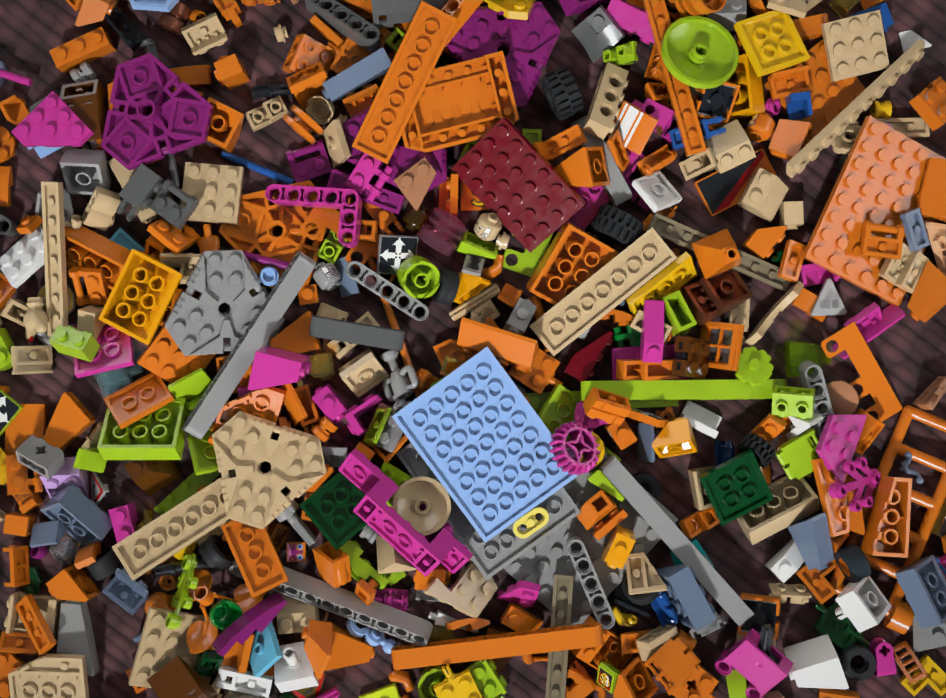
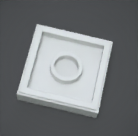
(656, 191)

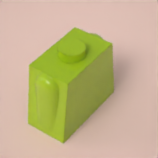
(678, 314)

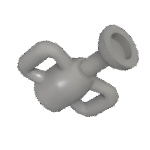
(399, 381)

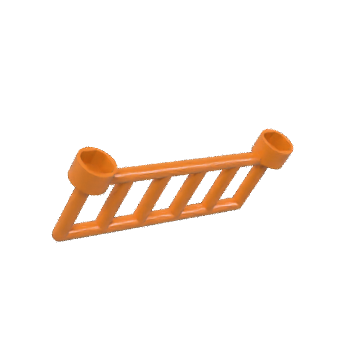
(901, 614)

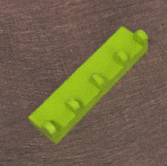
(185, 490)

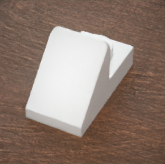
(802, 425)

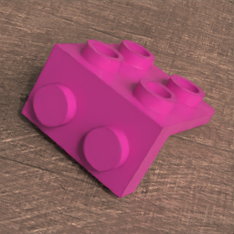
(355, 425)

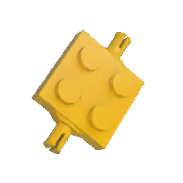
(457, 685)

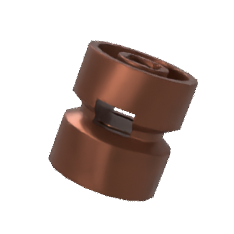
(174, 19)

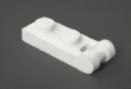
(244, 682)

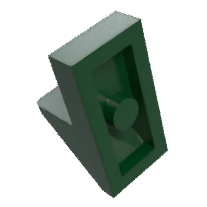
(208, 663)

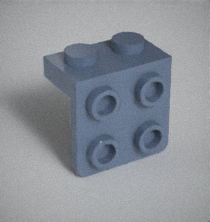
(125, 592)

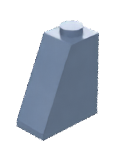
(813, 541)

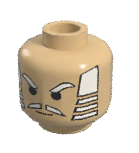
(487, 226)

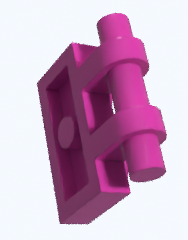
(363, 174)

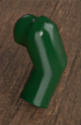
(36, 581)

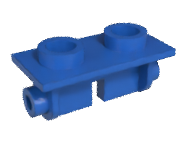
(663, 610)

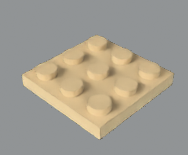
(855, 45)
(216, 189)

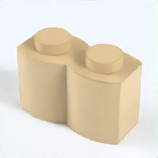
(101, 209)

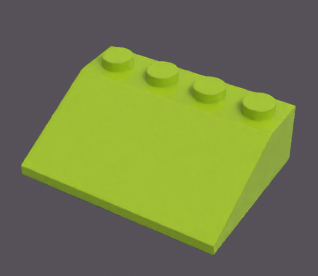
(150, 438)

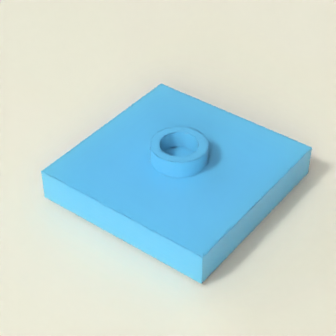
(264, 650)

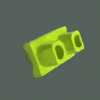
(622, 54)

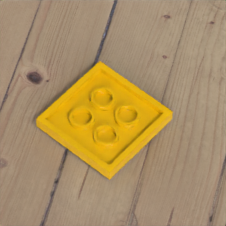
(771, 42)

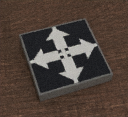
(393, 251)

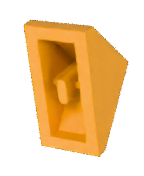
(470, 286)

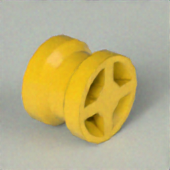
(881, 109)

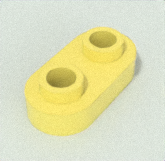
(531, 522)

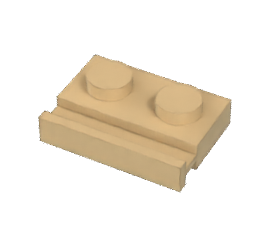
(31, 359)

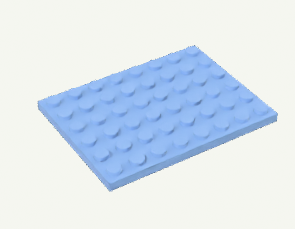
(484, 444)

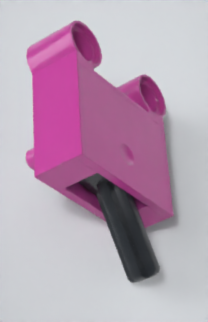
(756, 661)

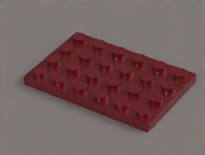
(518, 184)

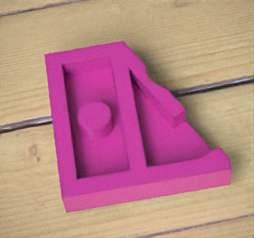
(522, 593)

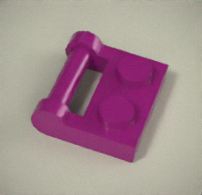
(312, 167)

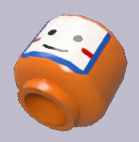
(760, 127)

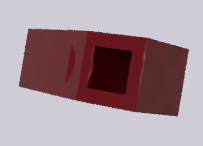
(583, 361)

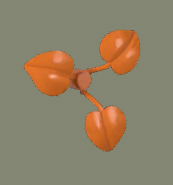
(200, 633)

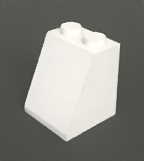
(816, 664)

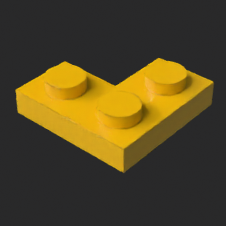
(936, 678)

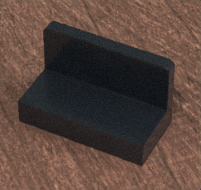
(620, 598)

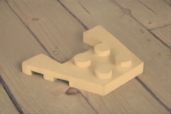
(469, 592)

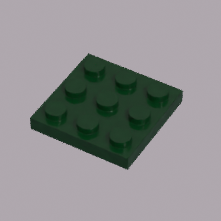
(735, 487)
(333, 508)

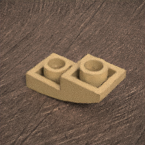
(267, 113)

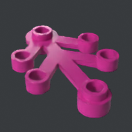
(870, 478)

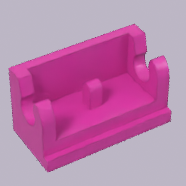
(814, 275)

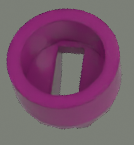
(39, 552)

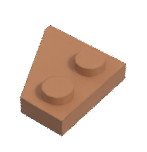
(416, 182)

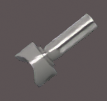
(297, 523)

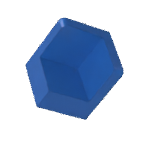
(799, 105)

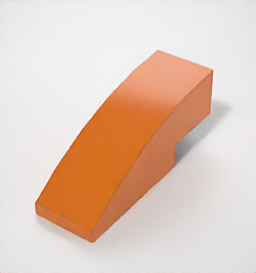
(637, 370)
(311, 408)

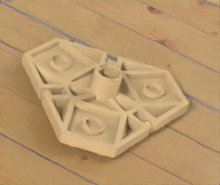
(243, 447)

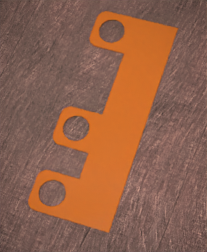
(329, 218)
(870, 374)

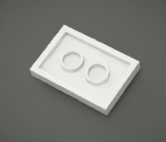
(23, 258)

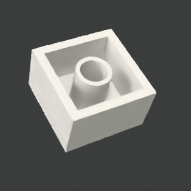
(862, 604)
(294, 669)

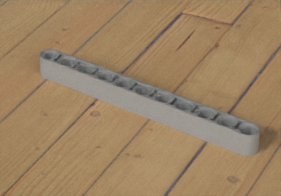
(251, 340)
(676, 540)
(351, 607)

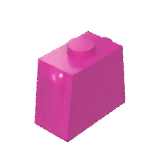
(330, 403)

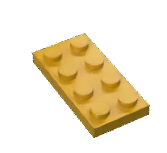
(667, 281)

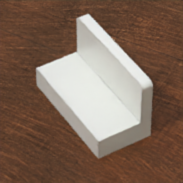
(701, 419)

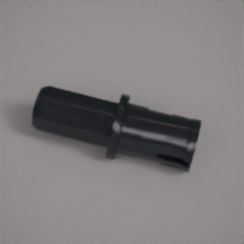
(270, 90)

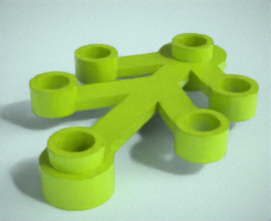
(184, 581)

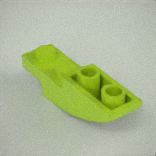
(362, 568)

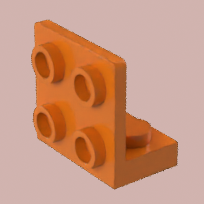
(305, 53)
(307, 83)

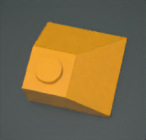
(675, 439)

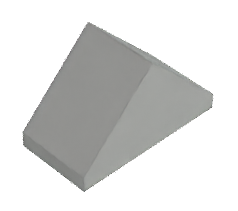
(473, 265)

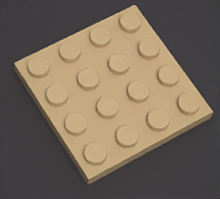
(161, 645)

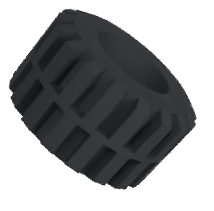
(562, 93)
(616, 226)

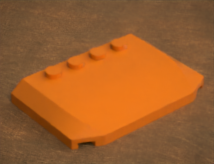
(461, 104)

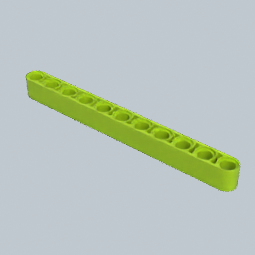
(684, 389)

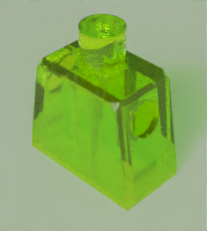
(798, 352)

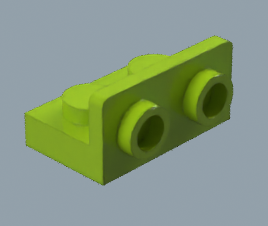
(487, 679)

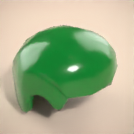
(224, 613)

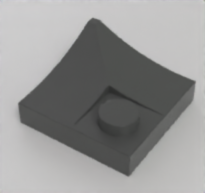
(598, 33)

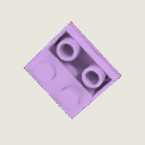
(67, 476)

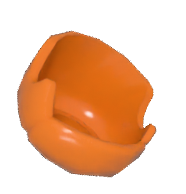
(159, 600)

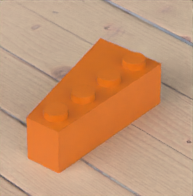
(889, 519)

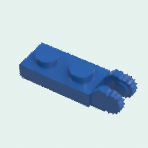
(704, 125)

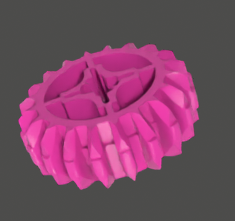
(569, 452)

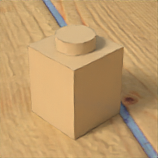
(791, 214)

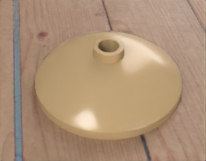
(423, 491)

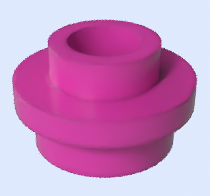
(772, 107)

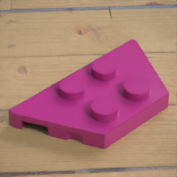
(839, 442)

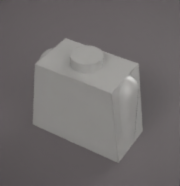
(520, 316)

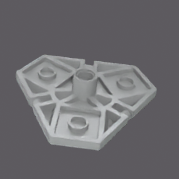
(220, 279)

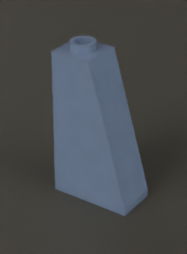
(357, 75)

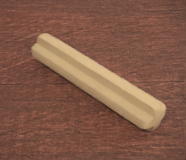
(466, 306)

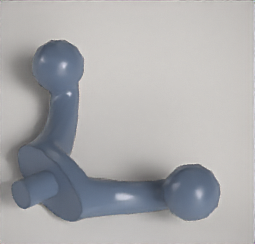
(908, 455)

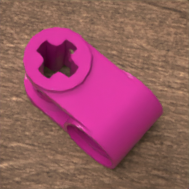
(885, 657)

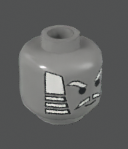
(327, 276)

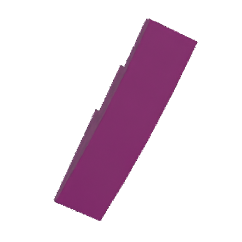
(254, 619)

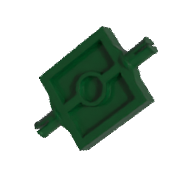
(839, 631)

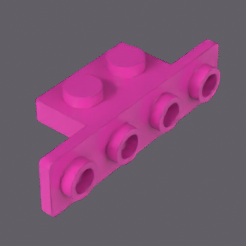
(873, 322)

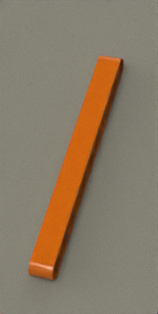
(498, 646)

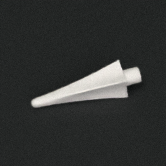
(441, 618)

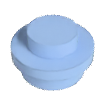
(269, 276)

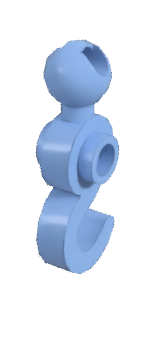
(371, 636)

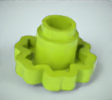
(754, 366)

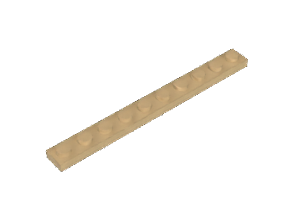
(852, 111)

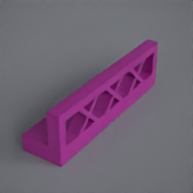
(389, 199)

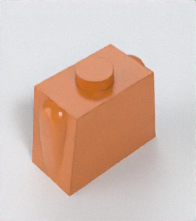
(789, 138)
(332, 565)

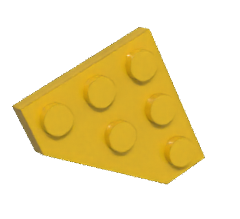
(512, 8)

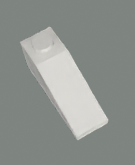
(785, 562)

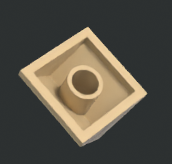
(699, 496)
(389, 559)

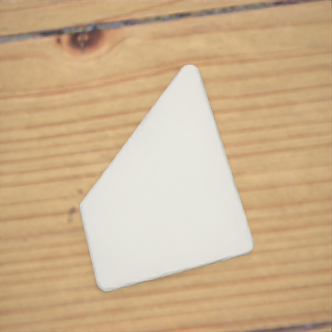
(909, 37)

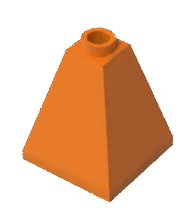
(585, 168)
(716, 253)
(348, 649)

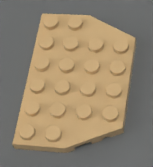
(50, 677)

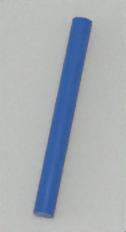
(256, 167)

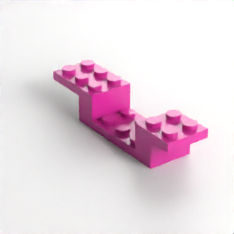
(392, 527)

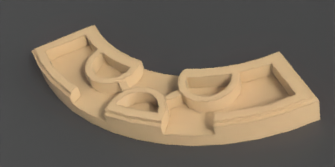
(767, 320)

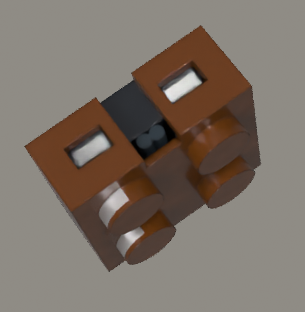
(690, 357)

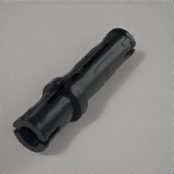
(175, 567)

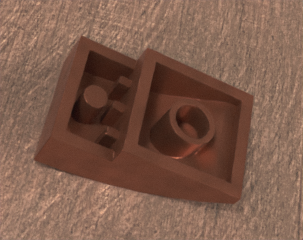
(715, 295)

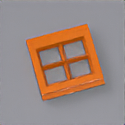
(724, 344)

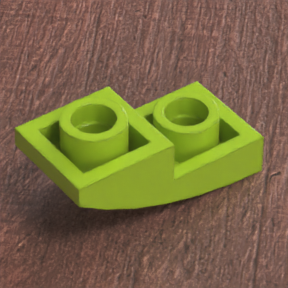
(331, 248)
(736, 685)

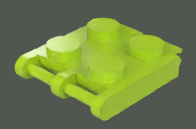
(797, 454)

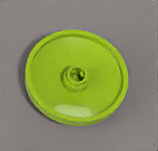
(699, 52)

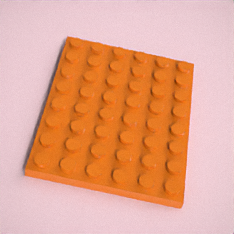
(875, 185)

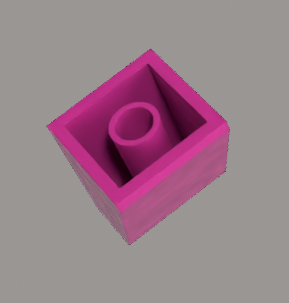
(277, 367)

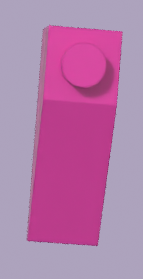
(652, 331)

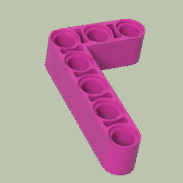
(322, 201)

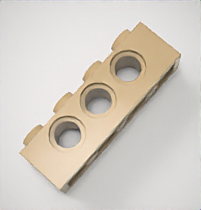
(606, 101)

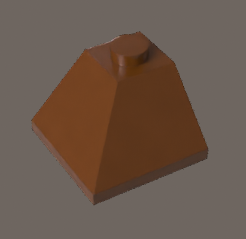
(153, 474)

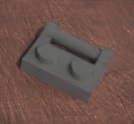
(171, 210)

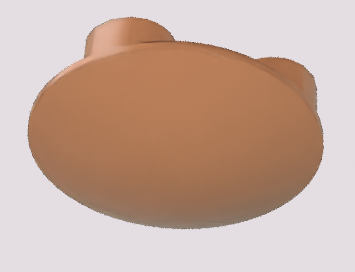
(842, 397)

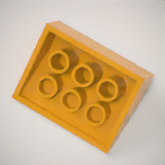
(140, 296)

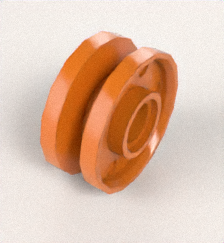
(303, 124)

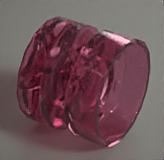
(441, 233)

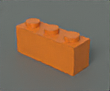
(84, 48)

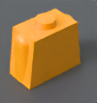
(618, 547)

